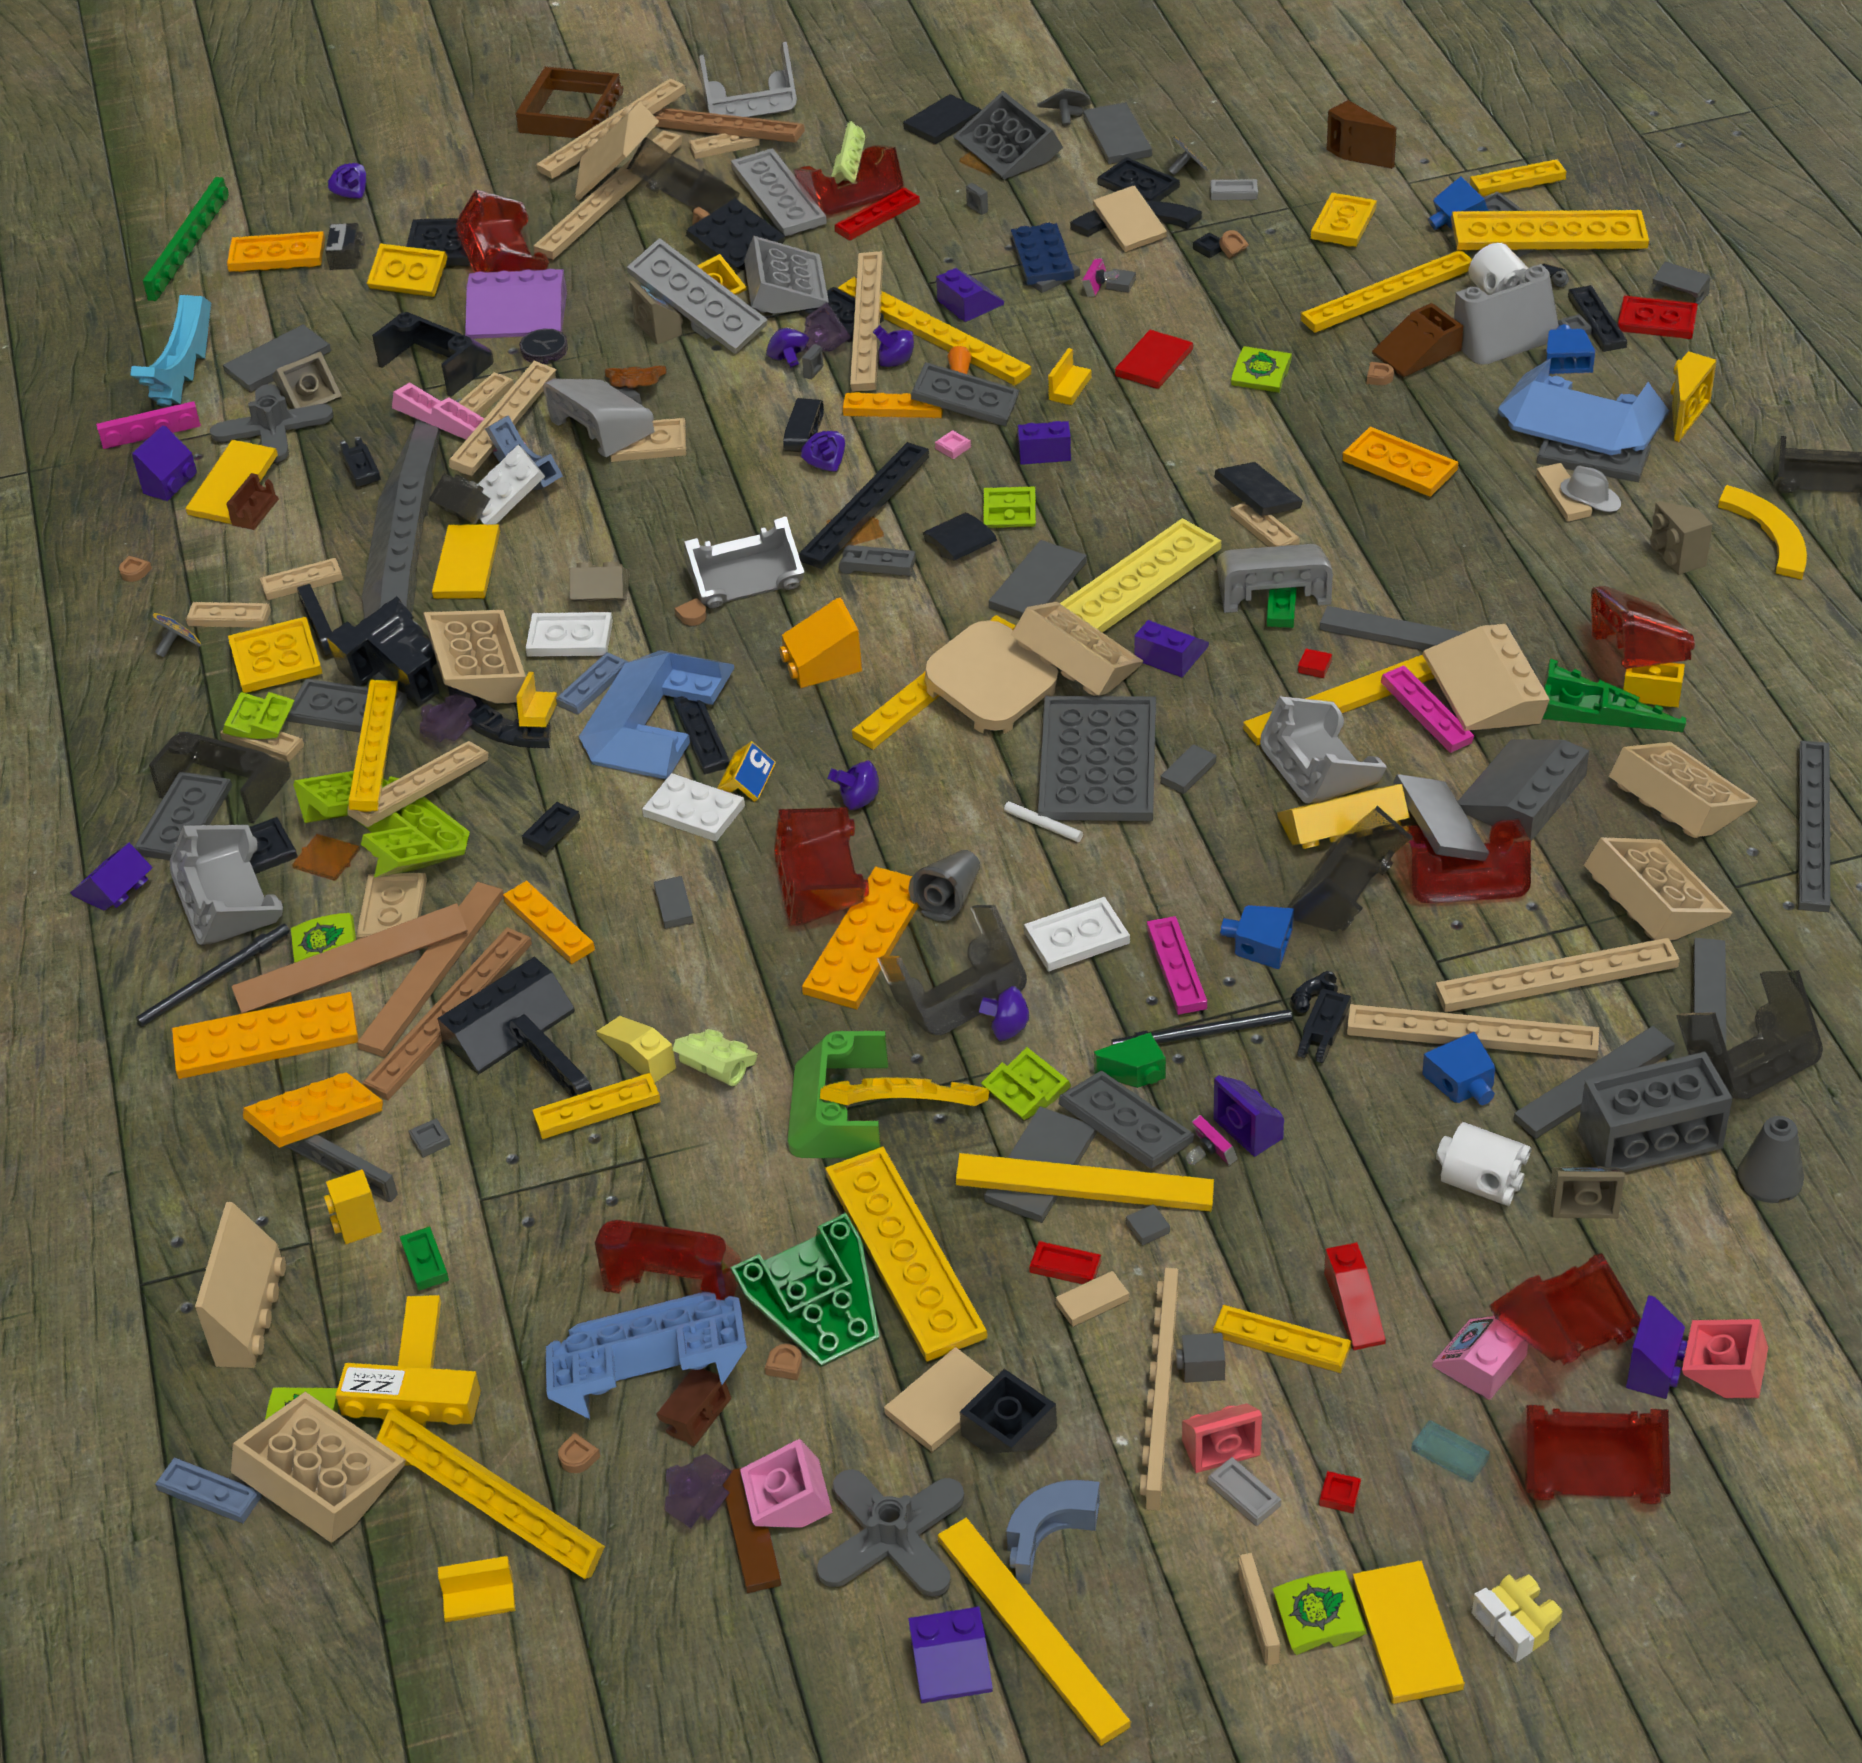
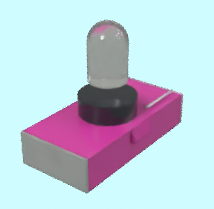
(1097, 276)
(1212, 1142)

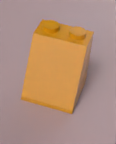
(822, 646)

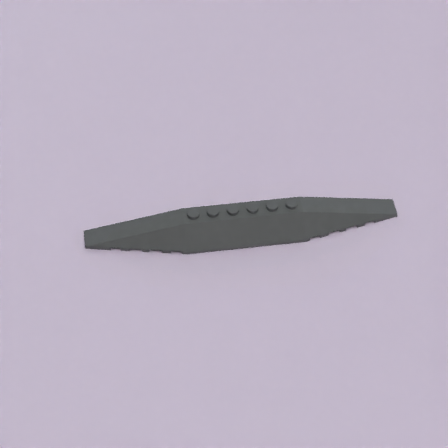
(400, 523)

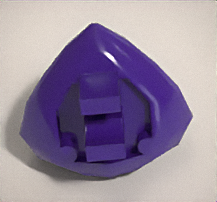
(348, 181)
(786, 344)
(894, 347)
(824, 450)
(857, 785)
(1009, 1012)

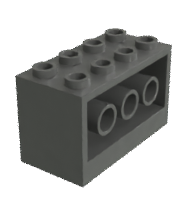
(1655, 1113)

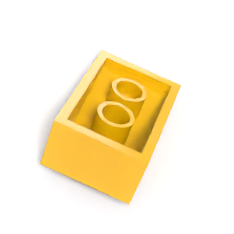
(1691, 390)

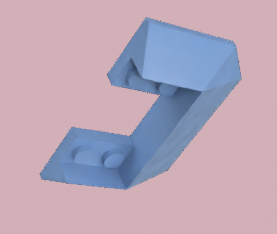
(1554, 411)
(617, 729)
(642, 1341)

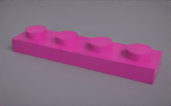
(143, 425)
(1426, 708)
(1176, 965)

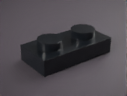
(551, 827)

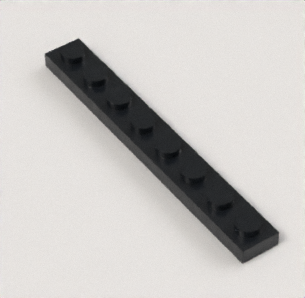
(863, 505)

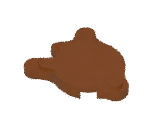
(634, 376)

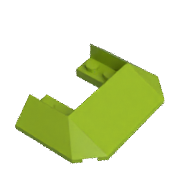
(402, 841)

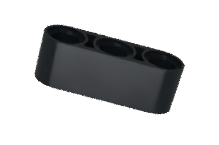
(803, 423)

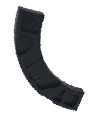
(1167, 213)
(496, 727)

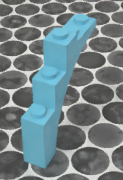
(178, 359)

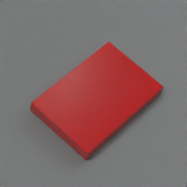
(1658, 317)
(1154, 359)

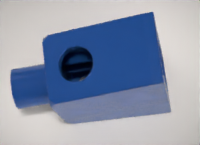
(1456, 197)
(1569, 351)
(1261, 934)
(1461, 1070)

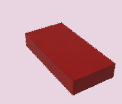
(1065, 1263)

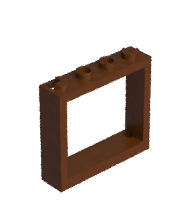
(553, 78)

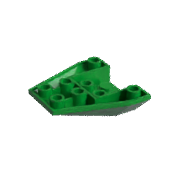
(816, 1291)

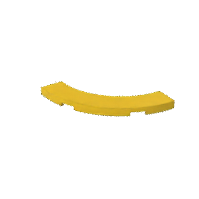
(1775, 523)
(903, 1088)

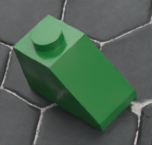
(1132, 1061)

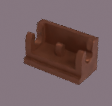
(251, 502)
(694, 1405)

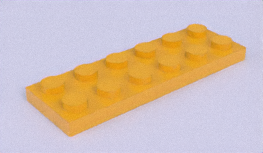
(865, 933)
(264, 1035)

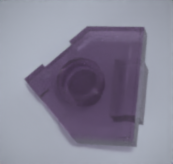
(824, 329)
(447, 719)
(696, 1489)

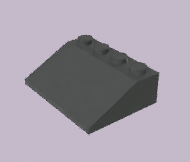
(1008, 137)
(1526, 783)

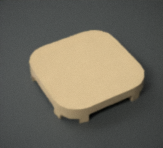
(989, 676)

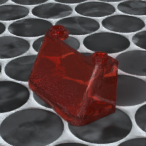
(875, 180)
(493, 236)
(1641, 628)
(816, 863)
(1455, 879)
(631, 1248)
(1569, 1311)
(1596, 1454)

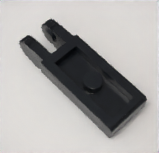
(360, 462)
(1324, 1023)

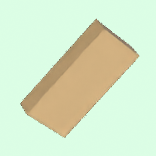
(1092, 1298)

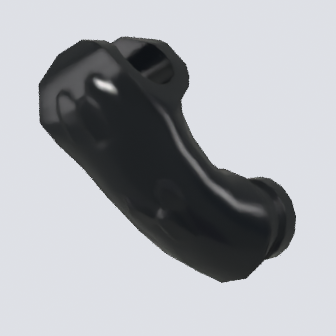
(1303, 994)

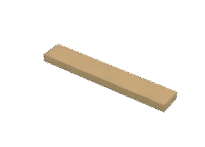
(423, 781)

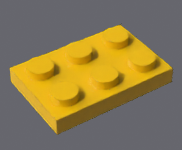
(1343, 219)
(407, 270)

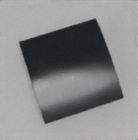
(959, 536)

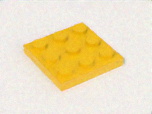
(275, 654)

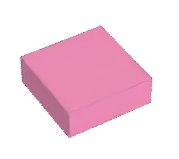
(952, 444)

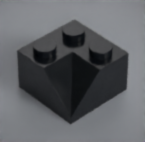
(1008, 1416)

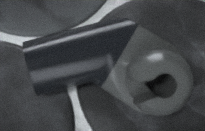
(1557, 275)

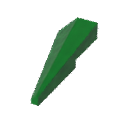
(1600, 703)

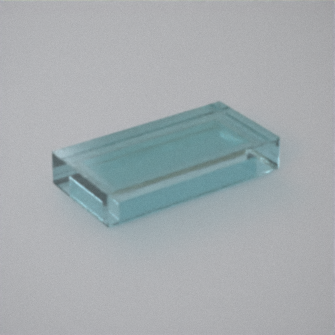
(1450, 1451)

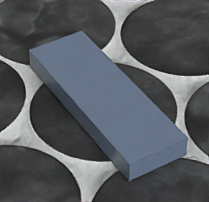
(591, 684)
(208, 1490)

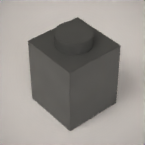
(1202, 1357)

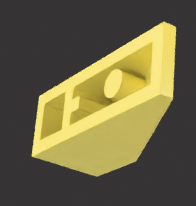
(639, 1046)

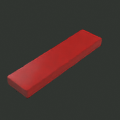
(877, 214)

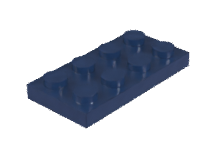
(1042, 253)

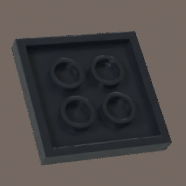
(730, 232)
(439, 236)

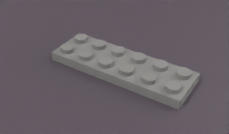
(778, 192)
(697, 295)

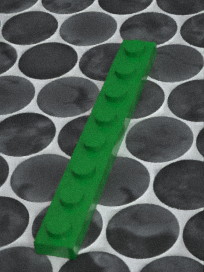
(185, 239)

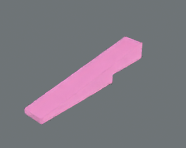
(443, 414)

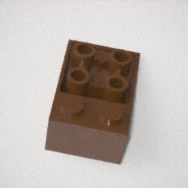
(1360, 136)
(1420, 340)

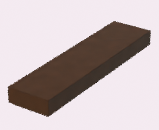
(752, 1541)

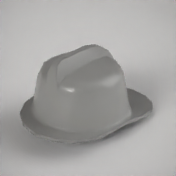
(1591, 488)

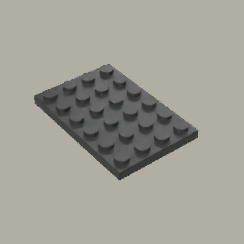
(1098, 758)

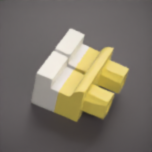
(1514, 1616)

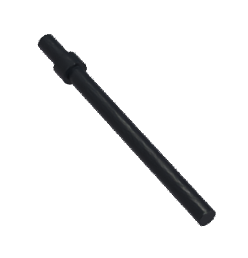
(260, 944)
(1214, 1027)

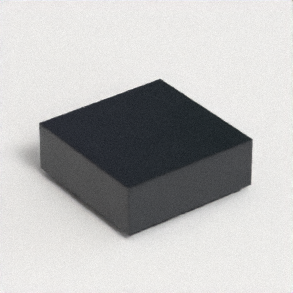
(1207, 245)

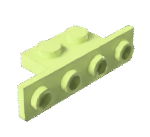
(848, 160)

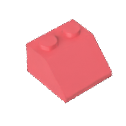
(1727, 1356)
(1222, 1435)

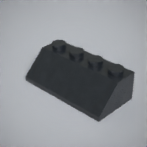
(480, 1025)

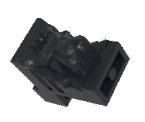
(388, 645)

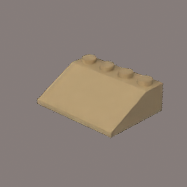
(613, 146)
(1075, 647)
(476, 653)
(1487, 679)
(1680, 788)
(1654, 887)
(239, 1290)
(315, 1465)

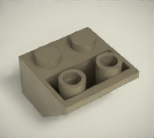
(1681, 536)
(599, 583)

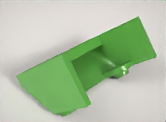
(823, 1127)

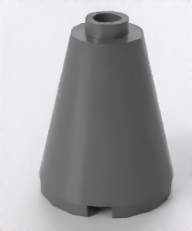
(944, 885)
(1773, 1162)

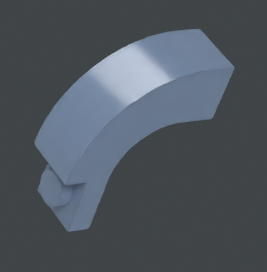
(506, 438)
(1045, 1511)

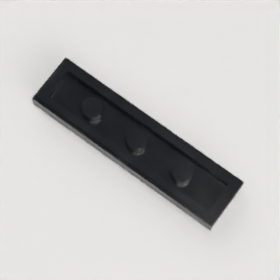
(1598, 317)
(702, 735)

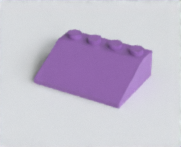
(514, 302)

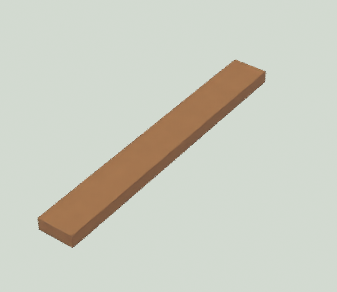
(729, 125)
(349, 959)
(428, 974)
(426, 1034)

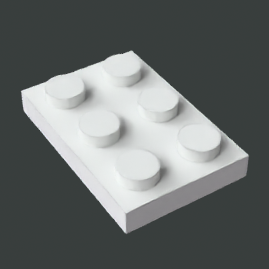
(509, 484)
(569, 634)
(693, 807)
(1076, 933)

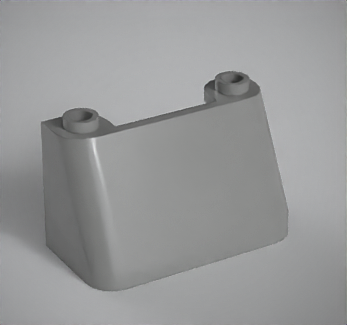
(1507, 320)
(602, 409)
(744, 565)
(1271, 568)
(1308, 753)
(219, 883)

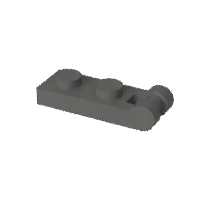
(877, 560)

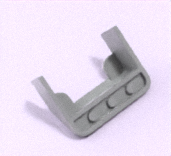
(778, 99)

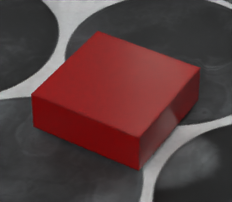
(1314, 663)
(1340, 1492)

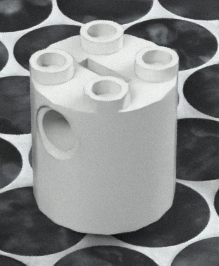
(1496, 269)
(1483, 1163)

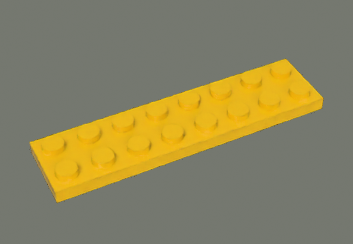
(1550, 229)
(906, 1254)

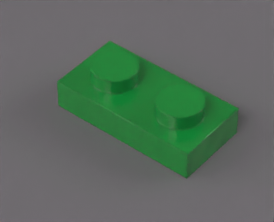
(1281, 607)
(424, 1258)

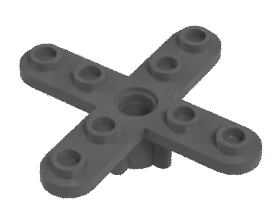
(271, 420)
(891, 1530)

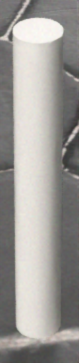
(1043, 822)

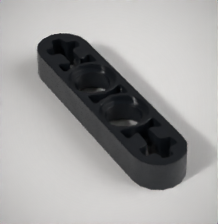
(315, 616)
(549, 1056)

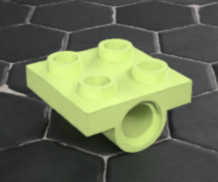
(715, 1055)

